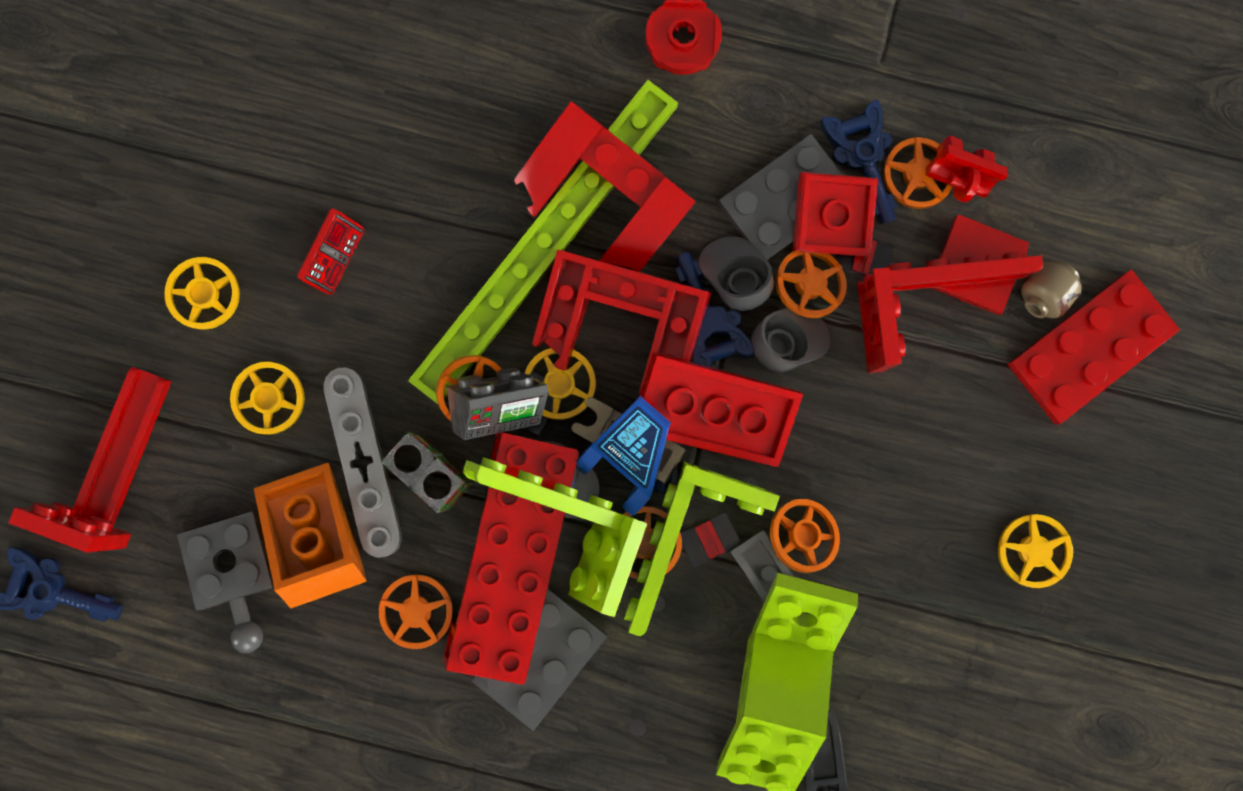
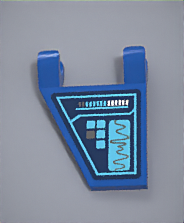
(634, 448)

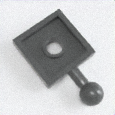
(215, 587)

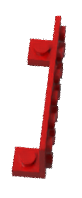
(509, 567)

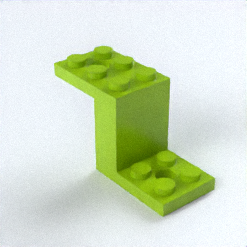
(786, 684)

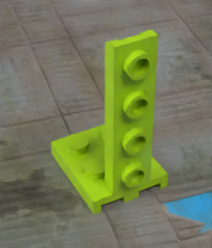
(665, 534)
(607, 546)

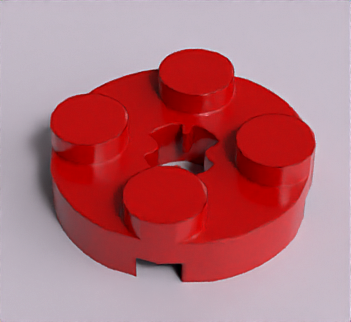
(676, 56)

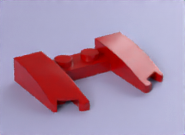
(582, 137)
(581, 279)

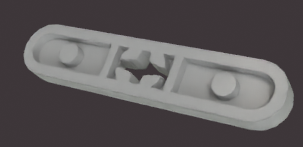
(373, 500)

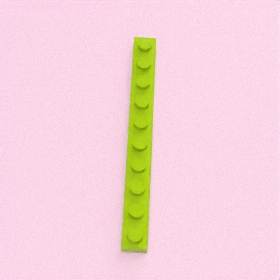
(539, 245)

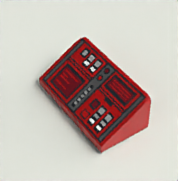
(330, 252)

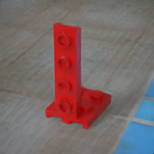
(881, 307)
(92, 518)

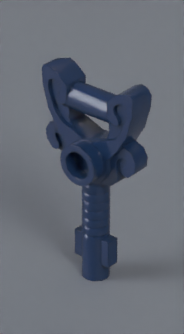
(863, 153)
(715, 321)
(48, 589)

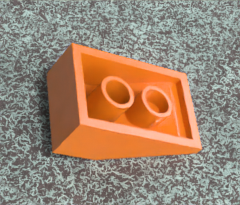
(308, 536)

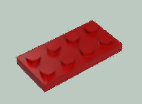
(1093, 347)
(721, 409)

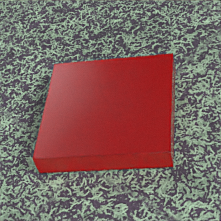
(835, 214)
(973, 238)

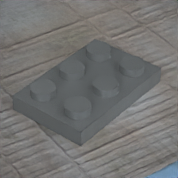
(766, 202)
(560, 652)

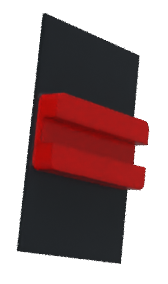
(864, 265)
(709, 539)

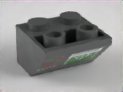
(495, 403)

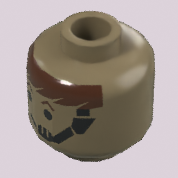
(1051, 290)

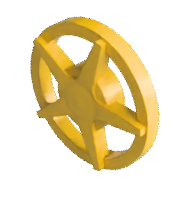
(202, 293)
(562, 383)
(267, 398)
(1035, 551)

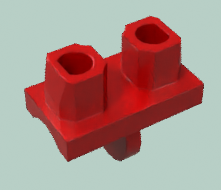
(965, 171)

